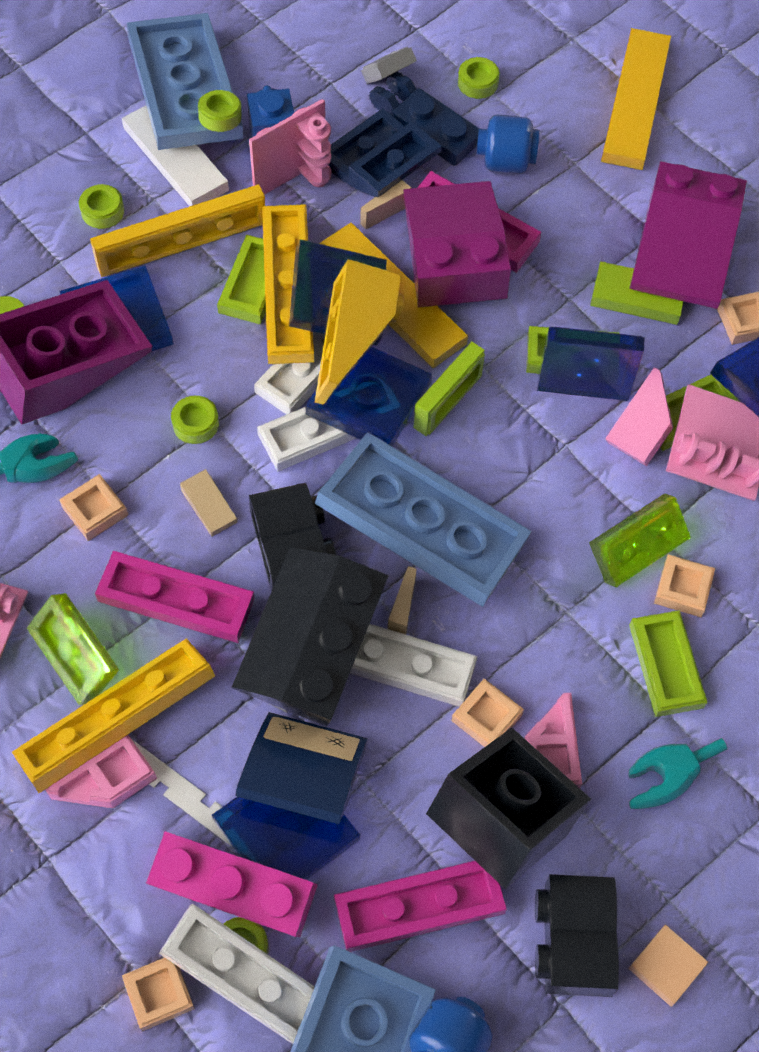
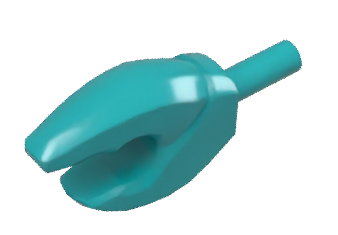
(20, 460)
(676, 766)

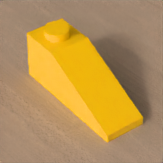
(359, 312)

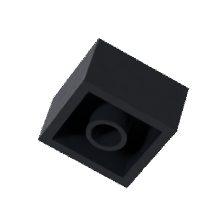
(507, 806)

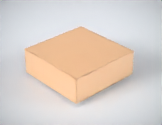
(740, 317)
(93, 507)
(684, 585)
(487, 713)
(668, 965)
(157, 993)

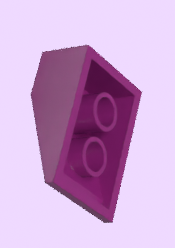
(688, 234)
(457, 244)
(65, 349)

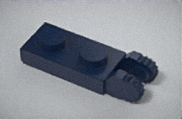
(436, 119)

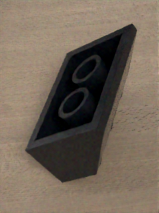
(310, 633)

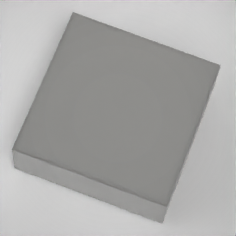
(388, 64)

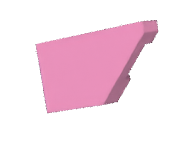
(644, 421)
(557, 738)
(106, 777)

